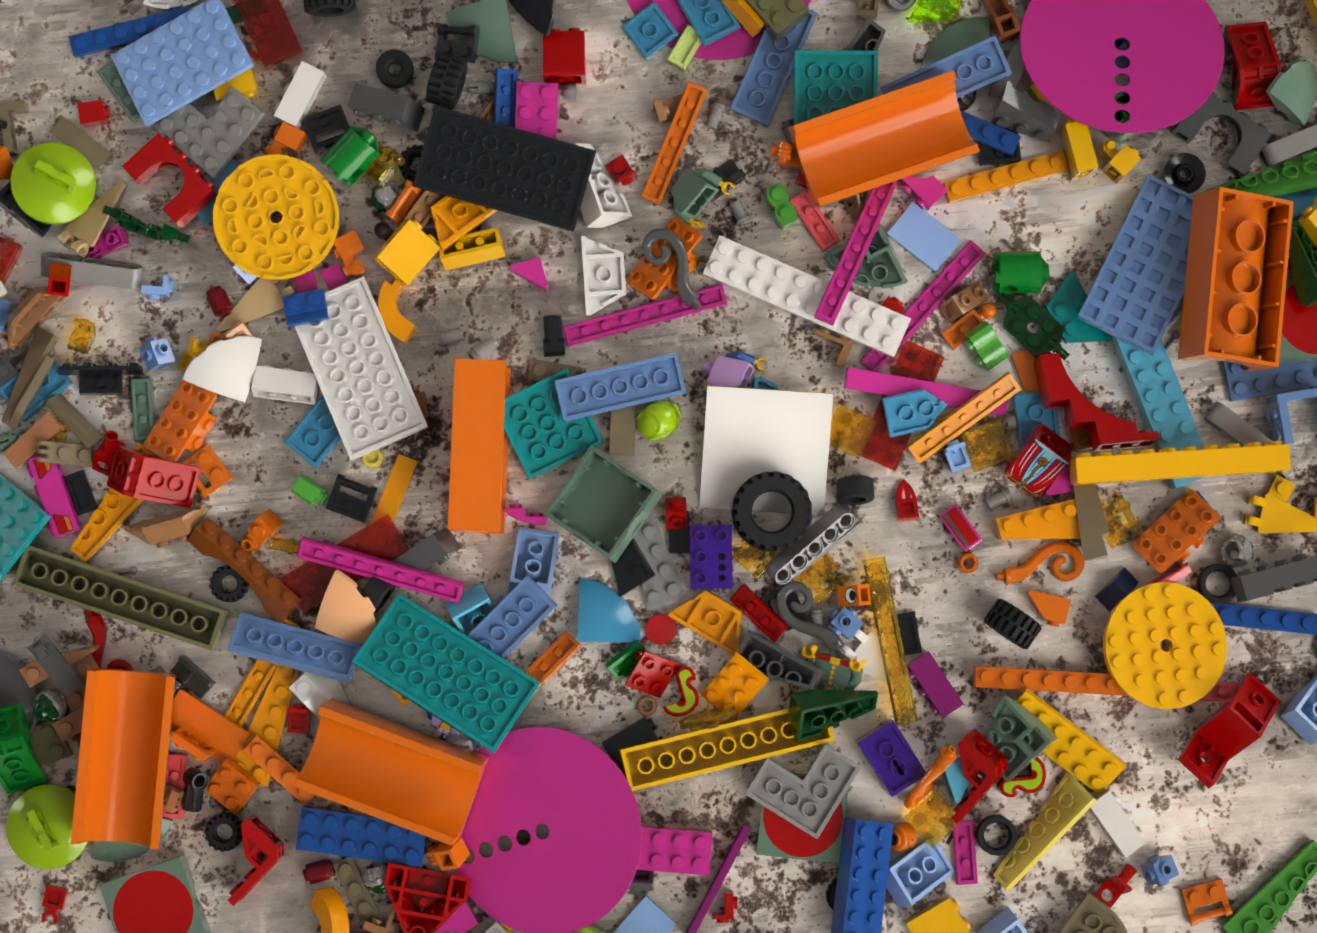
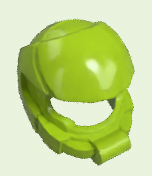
(658, 420)

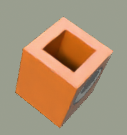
(853, 595)

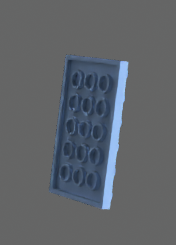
(182, 60)

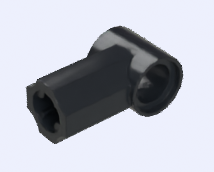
(553, 342)
(194, 790)

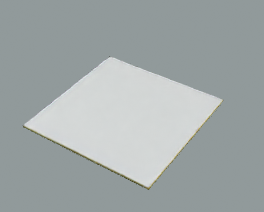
(764, 432)

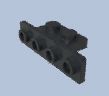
(100, 379)

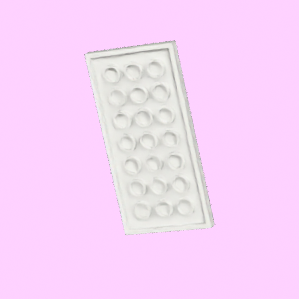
(361, 372)

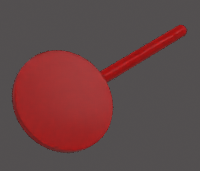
(660, 629)

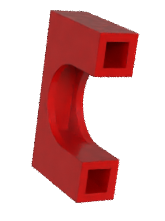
(195, 191)

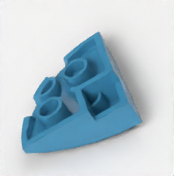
(604, 615)

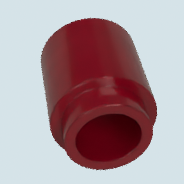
(219, 301)
(319, 871)

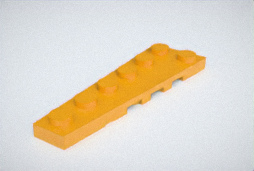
(106, 520)
(270, 719)

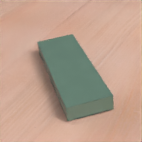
(115, 84)
(142, 407)

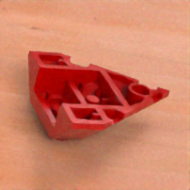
(424, 896)

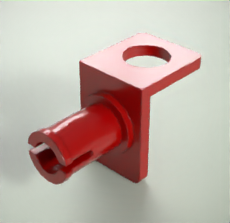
(106, 452)
(1117, 885)

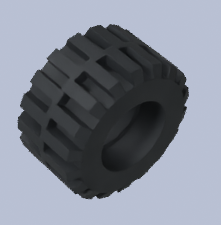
(329, 8)
(446, 80)
(1012, 623)

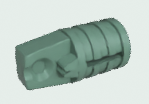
(12, 436)

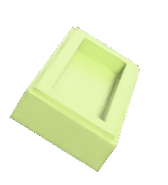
(684, 48)

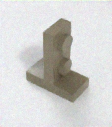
(7, 111)

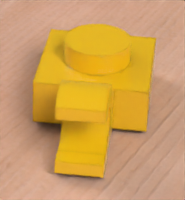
(193, 351)

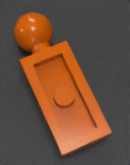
(955, 336)

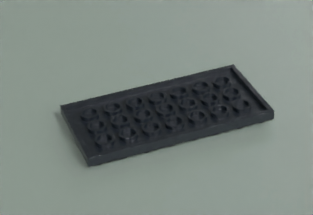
(504, 168)

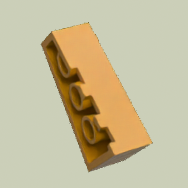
(1042, 523)

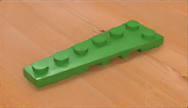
(1280, 180)
(1276, 896)

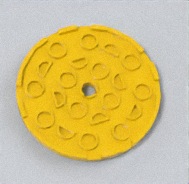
(271, 186)
(1135, 652)

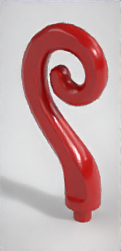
(99, 632)

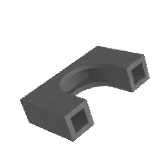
(1250, 136)

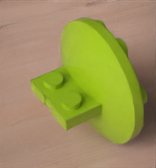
(53, 183)
(42, 827)

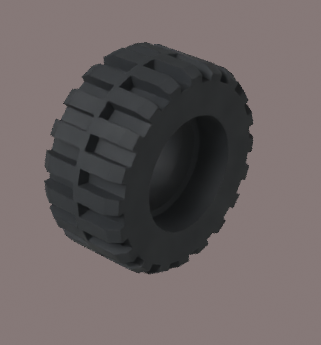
(800, 516)

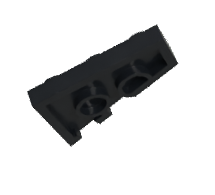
(631, 569)

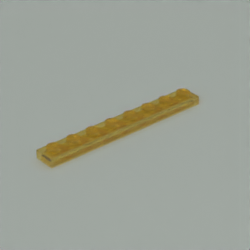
(890, 641)

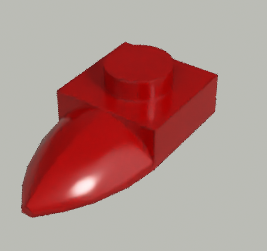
(906, 503)

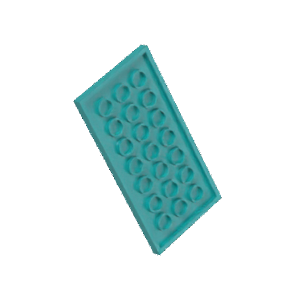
(446, 673)

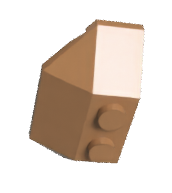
(30, 314)
(169, 527)

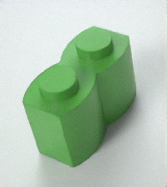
(778, 201)
(985, 345)
(309, 491)

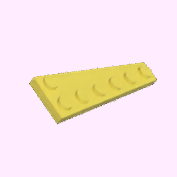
(1056, 817)

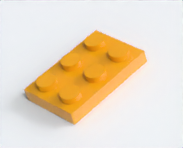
(735, 685)

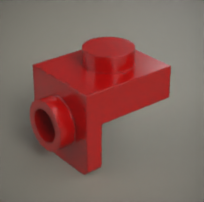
(676, 513)
(298, 719)
(730, 903)

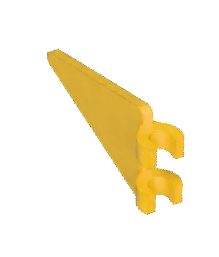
(1279, 516)

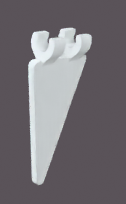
(870, 652)

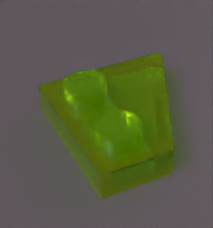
(935, 11)

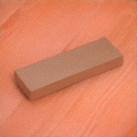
(27, 445)

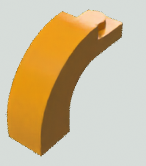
(388, 308)
(330, 911)

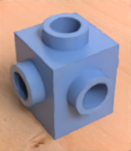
(157, 353)
(851, 624)
(1159, 870)

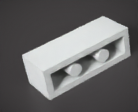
(299, 94)
(285, 384)
(1117, 823)

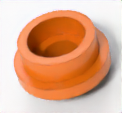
(974, 563)

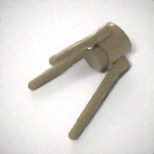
(856, 206)

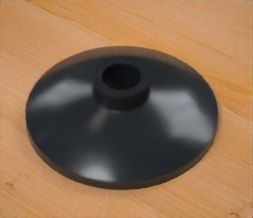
(1189, 164)

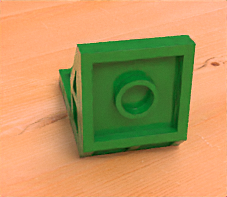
(17, 761)

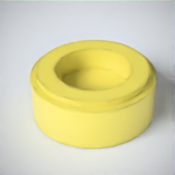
(373, 459)

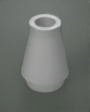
(484, 349)

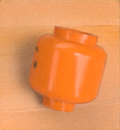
(903, 836)

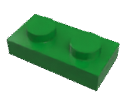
(625, 661)

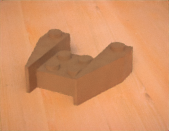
(81, 661)

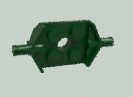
(152, 231)
(1027, 311)

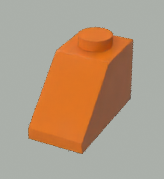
(1049, 607)

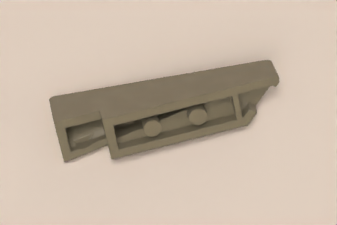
(31, 376)
(1091, 522)

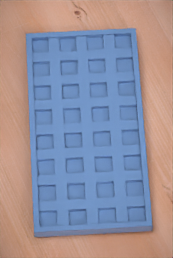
(1144, 268)

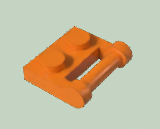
(404, 202)
(212, 468)
(1203, 895)

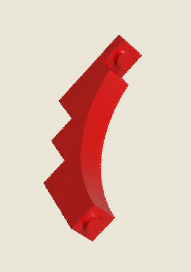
(1104, 429)

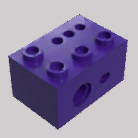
(711, 557)
(891, 757)

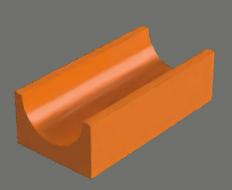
(882, 140)
(1236, 278)
(479, 447)
(123, 756)
(392, 772)

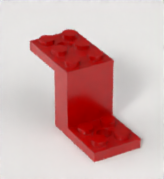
(1229, 730)

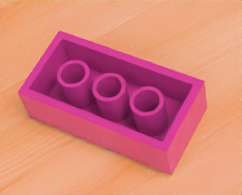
(537, 108)
(675, 850)

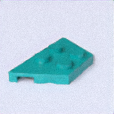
(1065, 308)

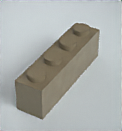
(622, 432)

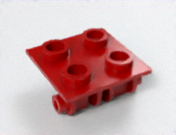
(651, 673)

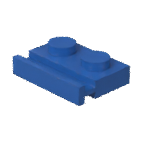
(305, 307)

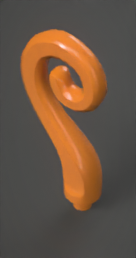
(1017, 574)
(926, 784)

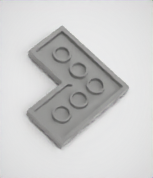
(214, 139)
(806, 801)

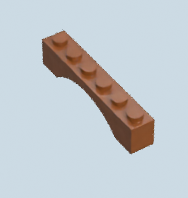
(1002, 19)
(216, 543)

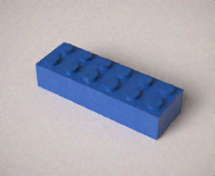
(358, 837)
(862, 876)

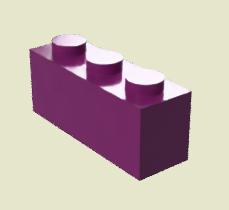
(934, 685)

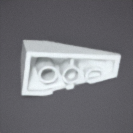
(602, 202)
(317, 690)

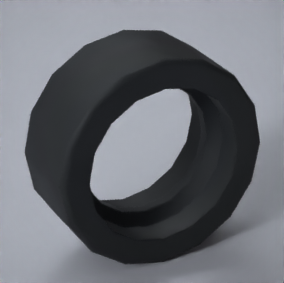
(1201, 583)
(1012, 838)

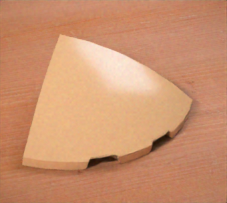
(345, 611)

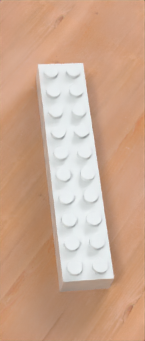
(801, 295)

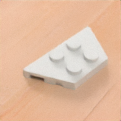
(602, 275)

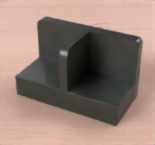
(729, 173)
(192, 676)

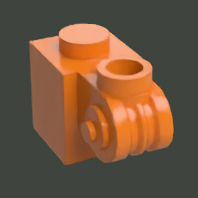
(286, 138)
(785, 155)
(348, 248)
(261, 530)
(447, 856)

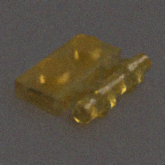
(382, 169)
(1118, 531)
(748, 556)
(820, 572)

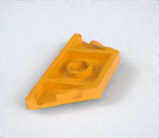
(456, 218)
(711, 619)

